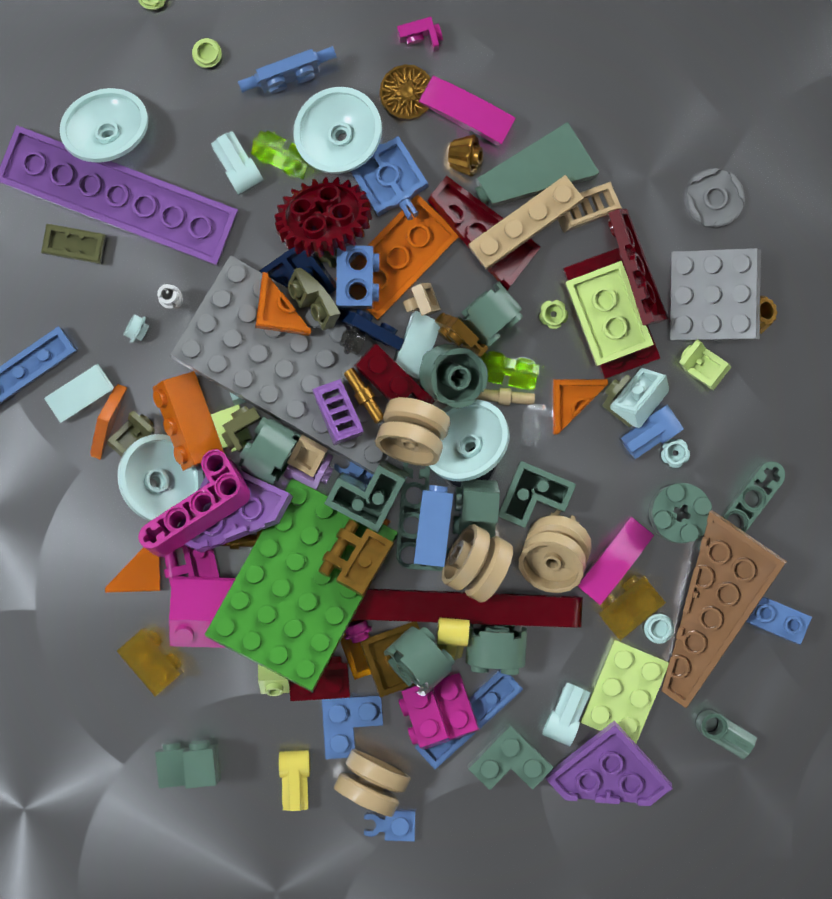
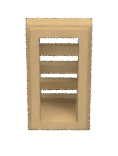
(567, 222)

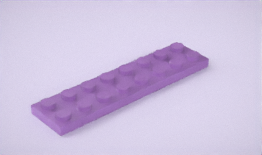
(117, 196)

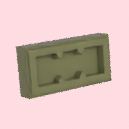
(73, 244)

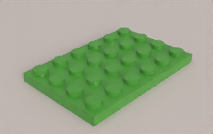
(280, 603)

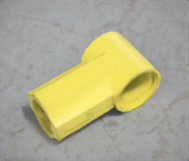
(453, 635)
(294, 771)

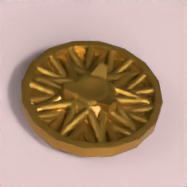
(402, 90)

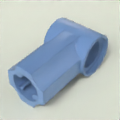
(657, 428)

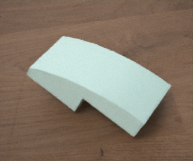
(419, 339)
(79, 393)

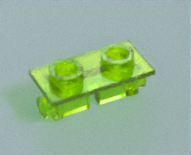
(269, 149)
(520, 370)

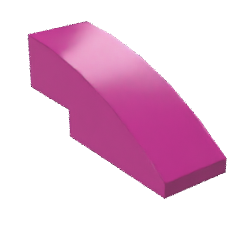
(467, 110)
(615, 560)

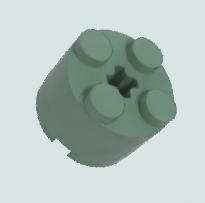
(491, 313)
(456, 390)
(270, 451)
(664, 519)
(496, 648)
(419, 659)

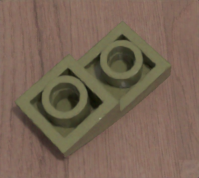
(311, 293)

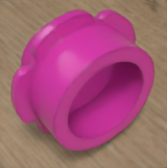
(358, 631)

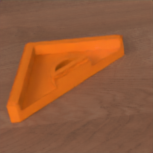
(276, 311)
(571, 397)
(106, 421)
(140, 574)

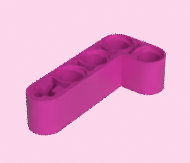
(192, 507)

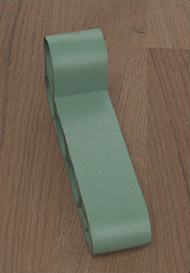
(738, 505)
(408, 510)

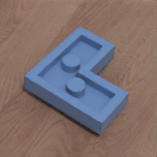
(342, 716)

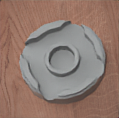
(715, 198)

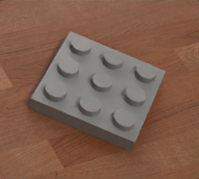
(715, 295)

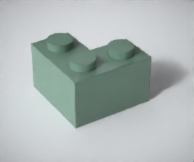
(533, 486)
(369, 502)
(477, 504)
(507, 752)
(189, 765)

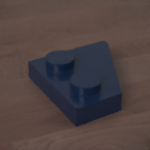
(284, 266)
(383, 334)

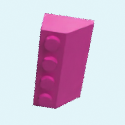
(193, 607)

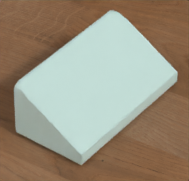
(641, 396)

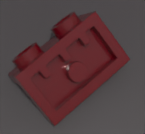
(332, 684)

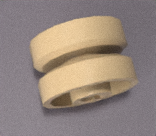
(413, 431)
(555, 554)
(477, 563)
(370, 786)

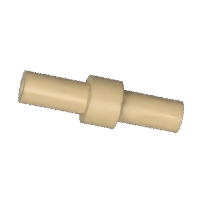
(505, 396)

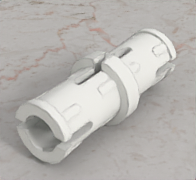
(163, 296)

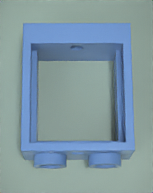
(433, 526)

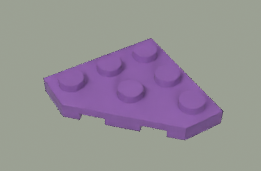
(261, 511)
(609, 771)

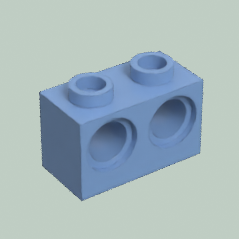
(348, 277)
(780, 620)

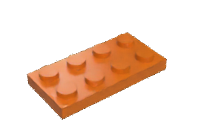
(405, 254)

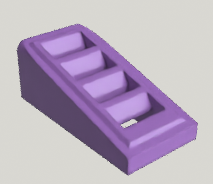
(348, 433)

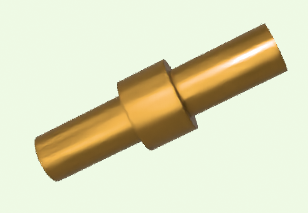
(364, 395)

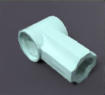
(239, 168)
(564, 720)

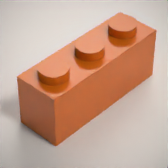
(186, 419)

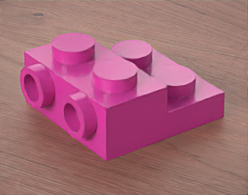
(440, 714)

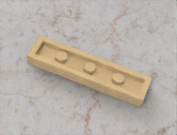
(525, 222)

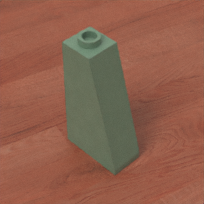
(537, 168)

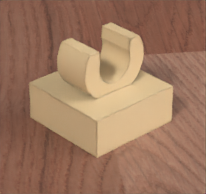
(423, 300)
(307, 456)

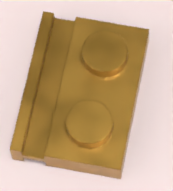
(456, 331)

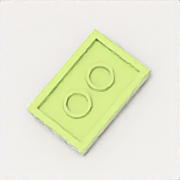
(608, 313)
(625, 690)

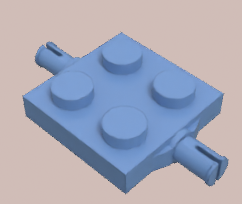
(278, 74)
(391, 179)

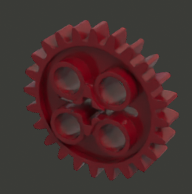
(323, 217)

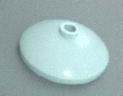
(329, 115)
(104, 125)
(472, 426)
(155, 459)

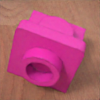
(416, 30)

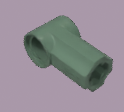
(727, 734)

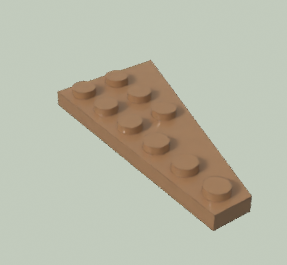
(723, 593)

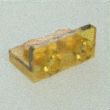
(630, 607)
(150, 660)

